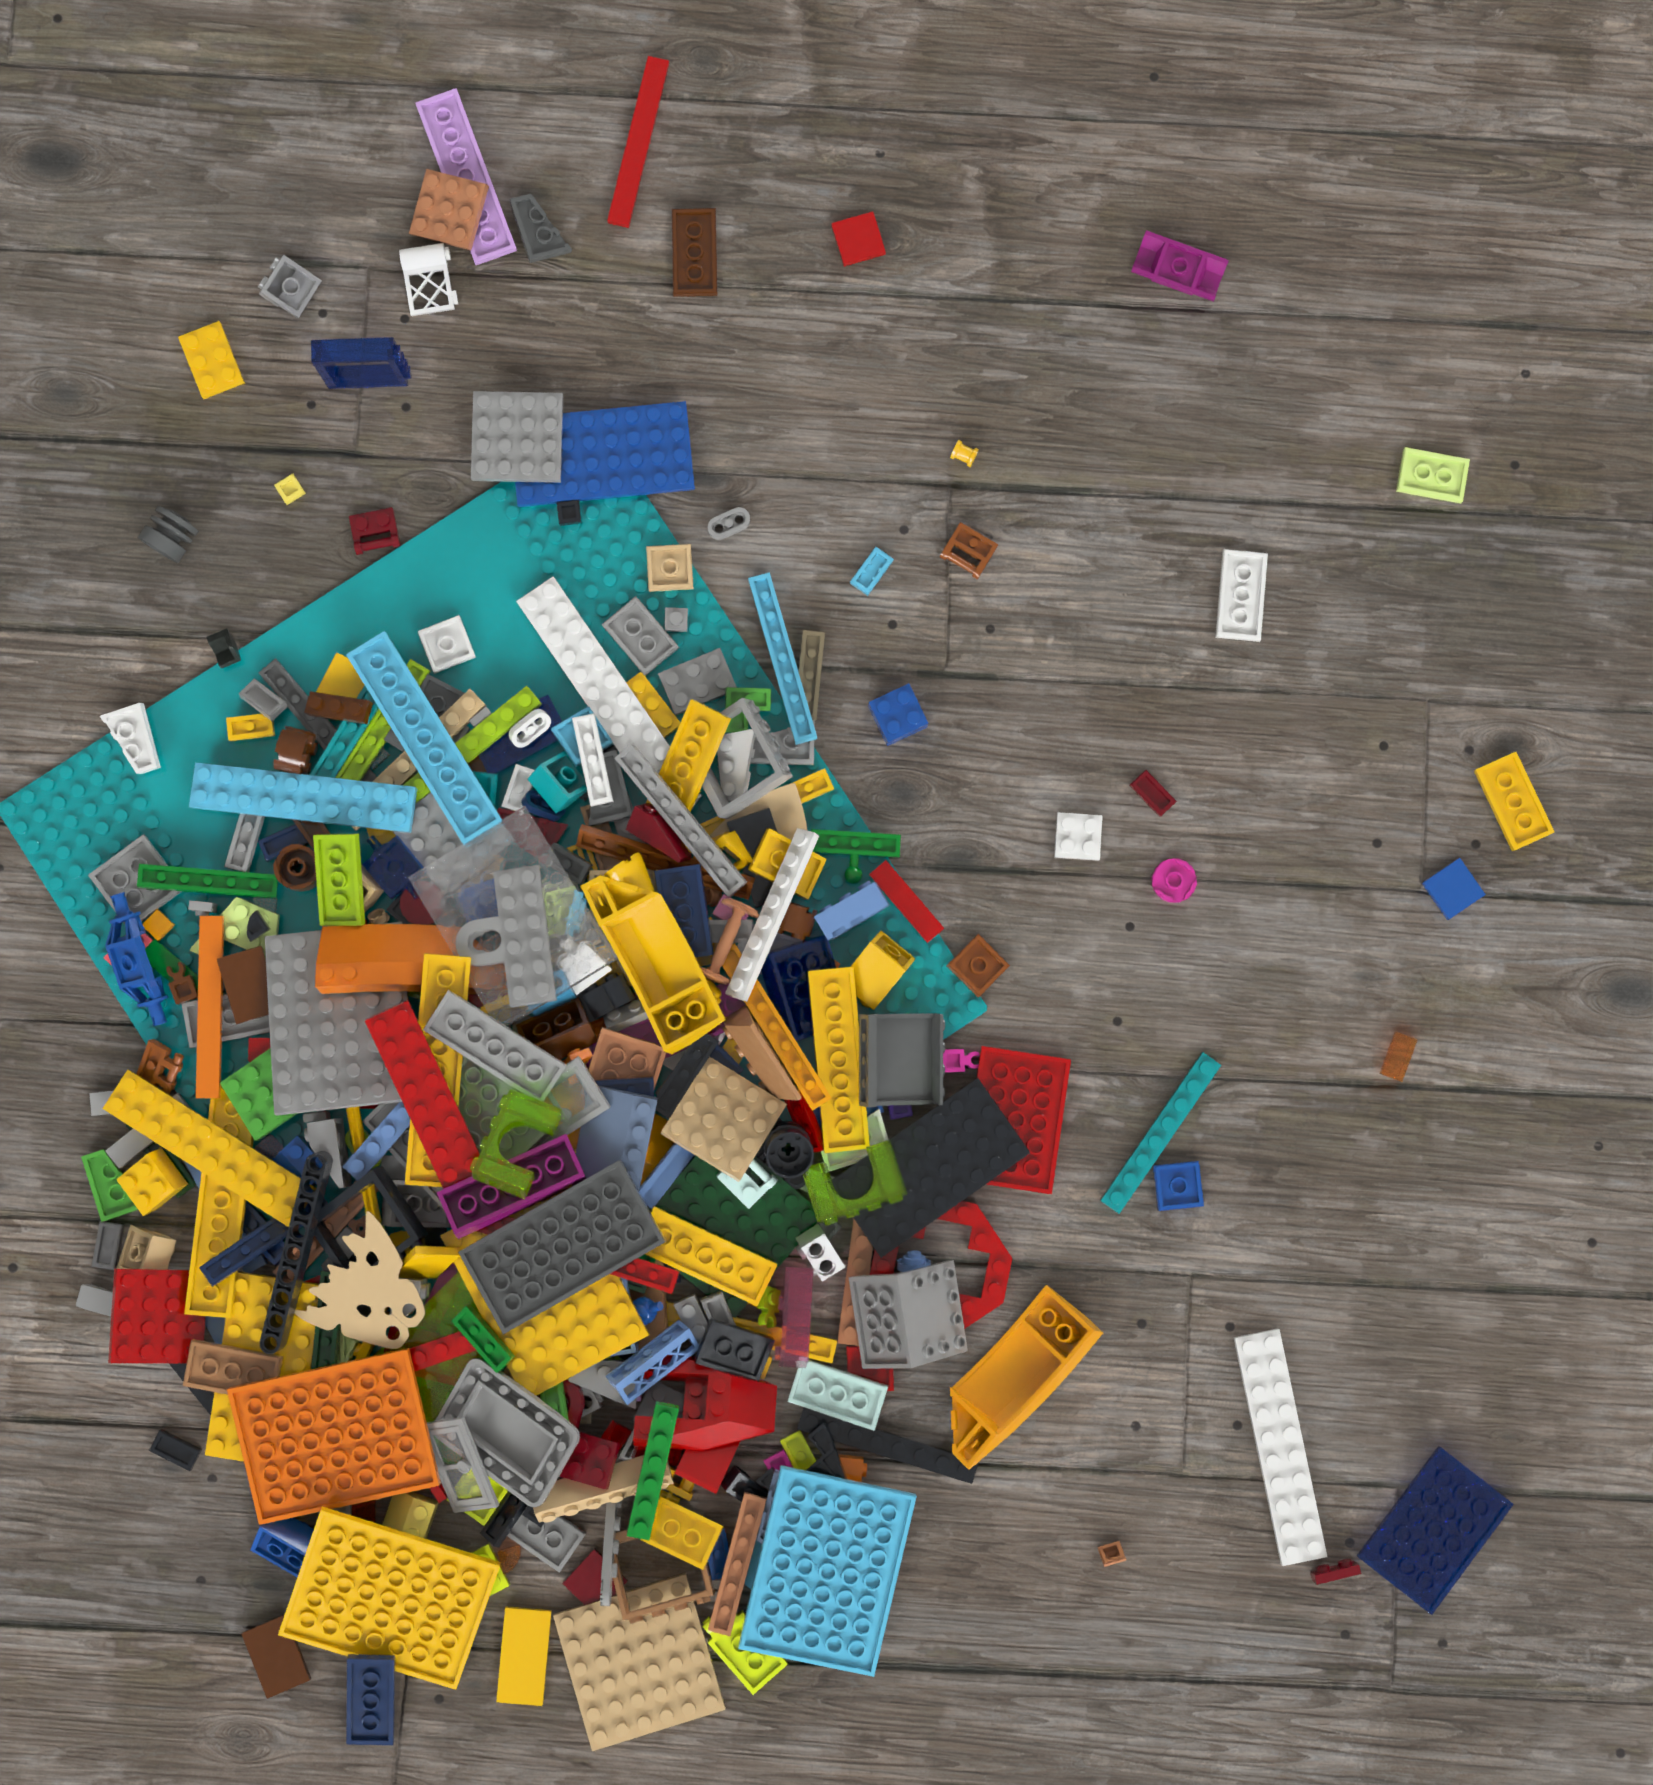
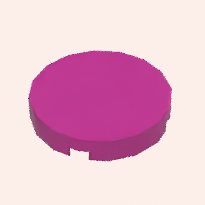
(1174, 880)

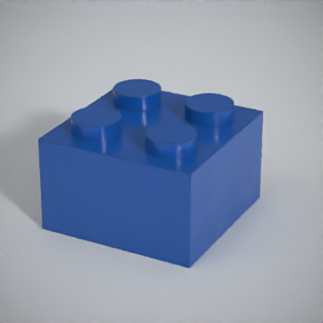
(898, 714)

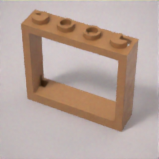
(657, 1609)

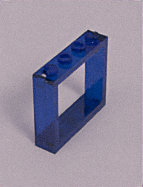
(329, 352)

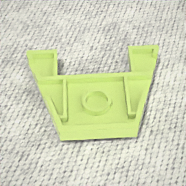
(236, 921)

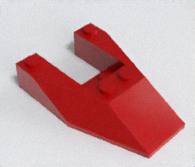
(716, 1408)

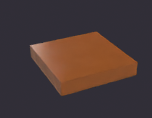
(978, 965)

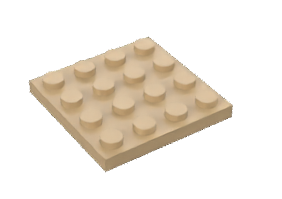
(723, 1119)

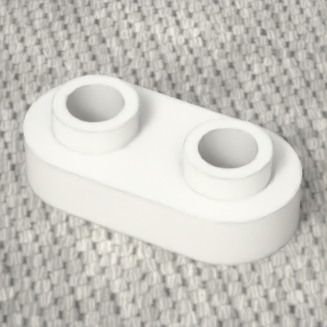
(530, 728)

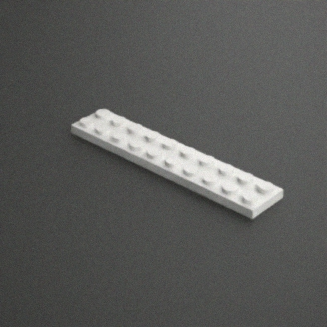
(592, 672)
(1280, 1447)

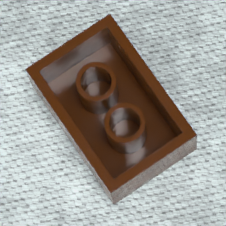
(560, 1029)

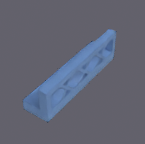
(664, 1174)
(651, 1357)

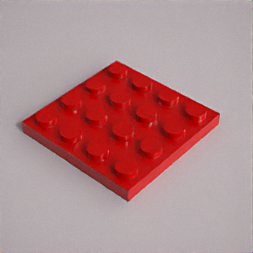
(150, 1317)

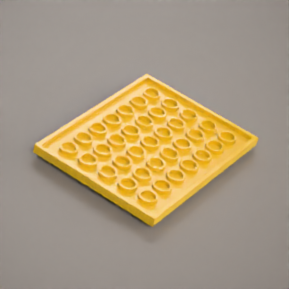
(567, 1335)
(389, 1595)

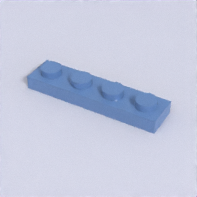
(378, 1142)

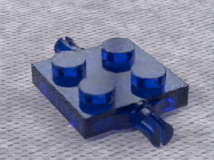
(392, 866)

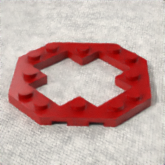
(982, 1239)

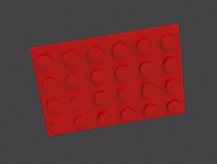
(1032, 1098)

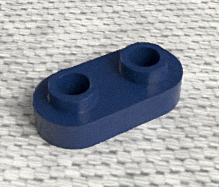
(539, 807)

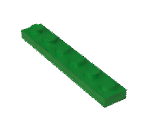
(207, 881)
(652, 1470)

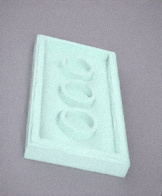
(838, 1394)

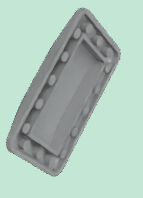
(514, 1431)

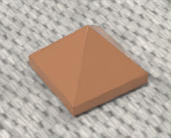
(1111, 1553)

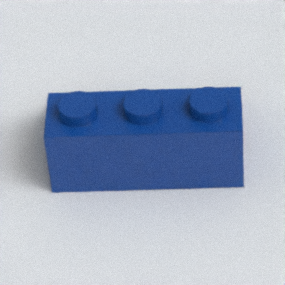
(283, 1543)

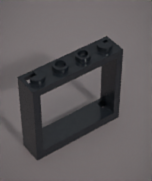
(394, 1199)

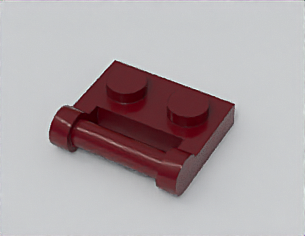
(373, 524)

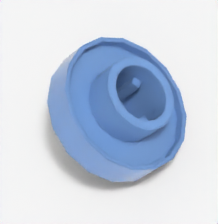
(912, 1260)

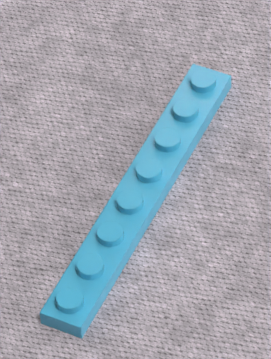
(782, 658)

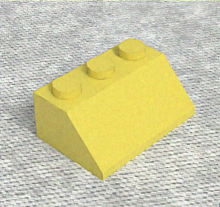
(411, 1513)

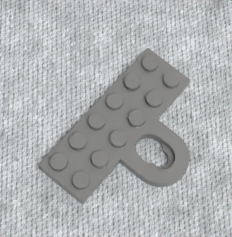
(523, 937)

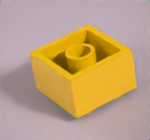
(152, 1181)

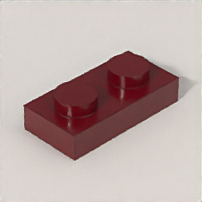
(1326, 1573)

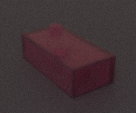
(795, 1318)

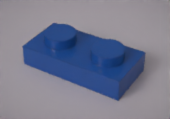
(718, 1557)

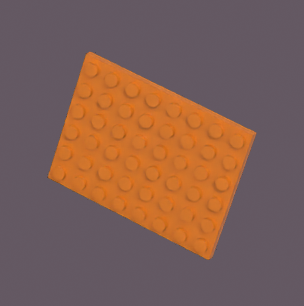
(334, 1436)

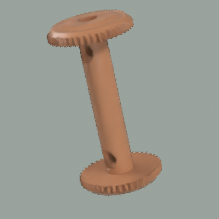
(727, 938)

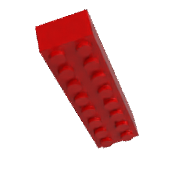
(424, 1092)

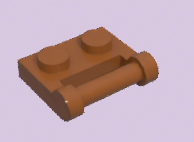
(972, 544)

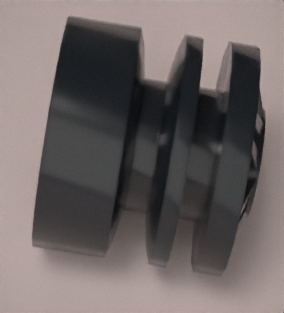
(791, 1161)

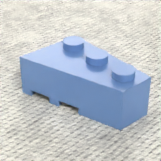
(851, 910)

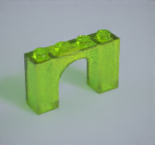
(515, 1111)
(886, 1186)

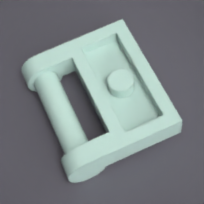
(747, 1190)

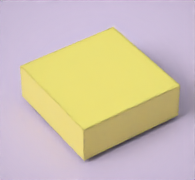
(289, 489)

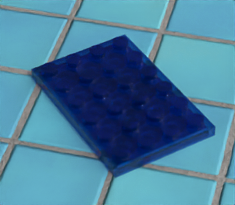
(1435, 1530)

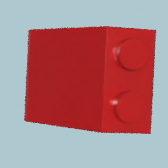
(707, 1466)

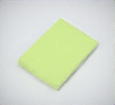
(1432, 475)

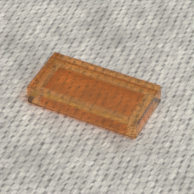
(1398, 1056)

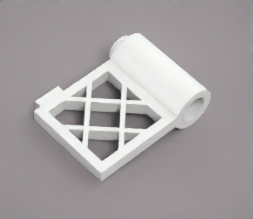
(422, 261)

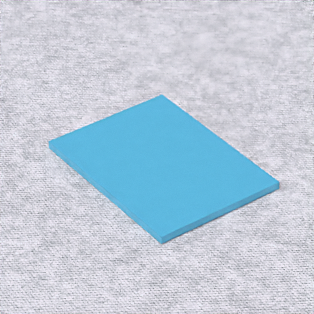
(827, 1571)

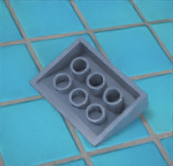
(618, 1134)

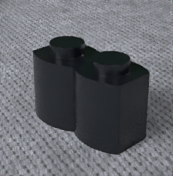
(608, 995)

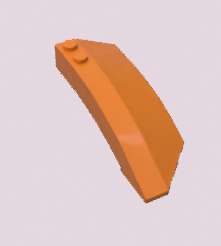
(376, 957)

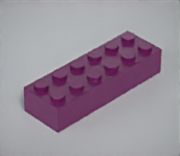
(475, 1205)

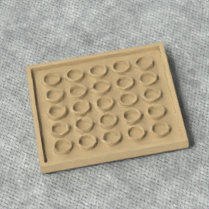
(641, 1672)

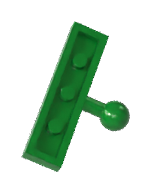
(857, 844)

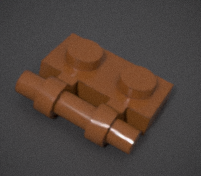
(154, 1062)

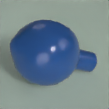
(647, 1309)

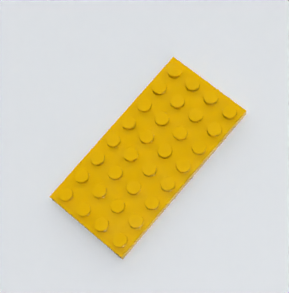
(244, 1332)

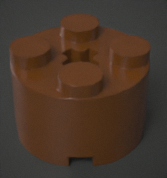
(295, 750)
(288, 861)
(798, 921)

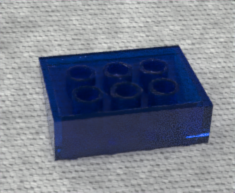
(788, 984)

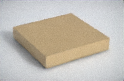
(669, 567)

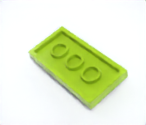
(339, 879)

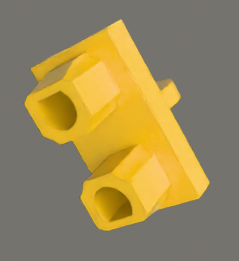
(683, 1489)

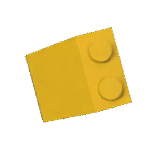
(879, 969)

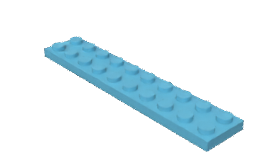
(424, 737)
(303, 797)

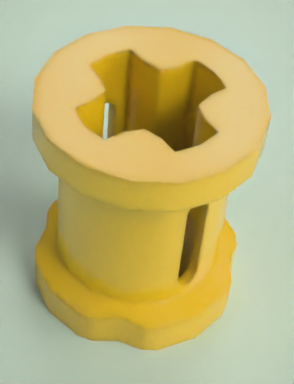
(964, 453)

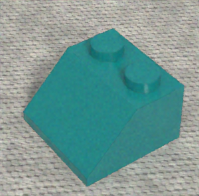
(559, 781)

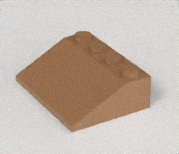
(760, 1055)

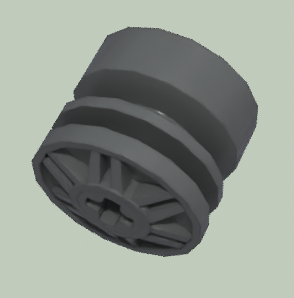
(168, 534)

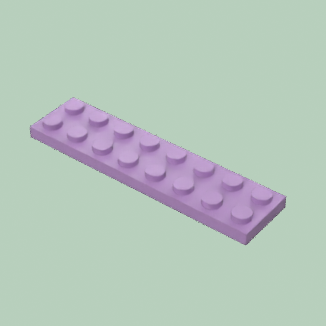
(460, 156)

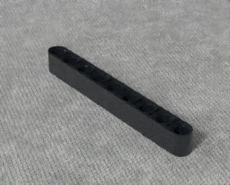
(288, 1260)

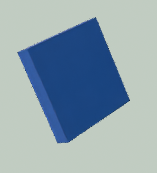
(1453, 888)
(1178, 1185)

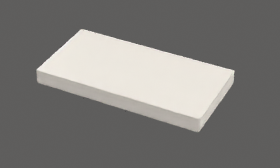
(1241, 595)

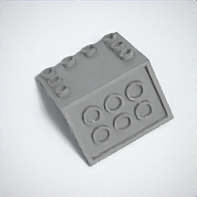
(908, 1316)

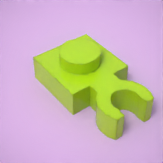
(768, 1307)

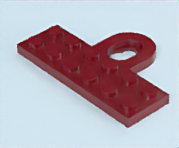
(593, 1456)

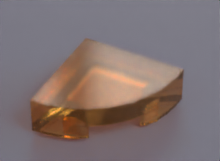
(509, 1557)

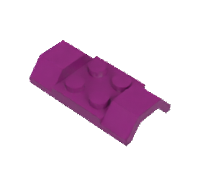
(1179, 266)

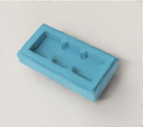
(871, 571)

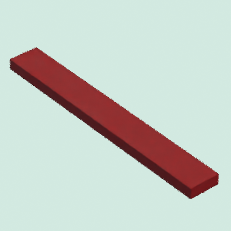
(638, 142)

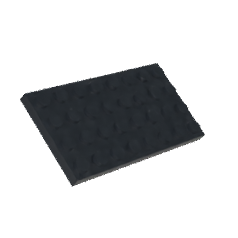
(941, 1164)

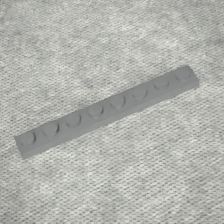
(680, 820)

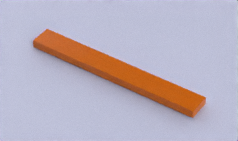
(209, 1007)

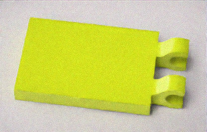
(750, 1667)

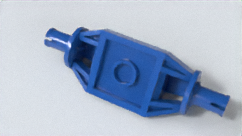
(131, 961)

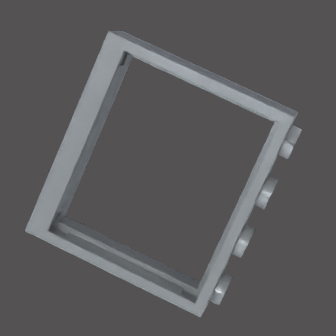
(771, 748)

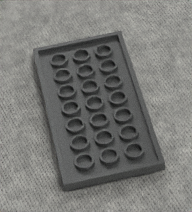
(562, 1246)

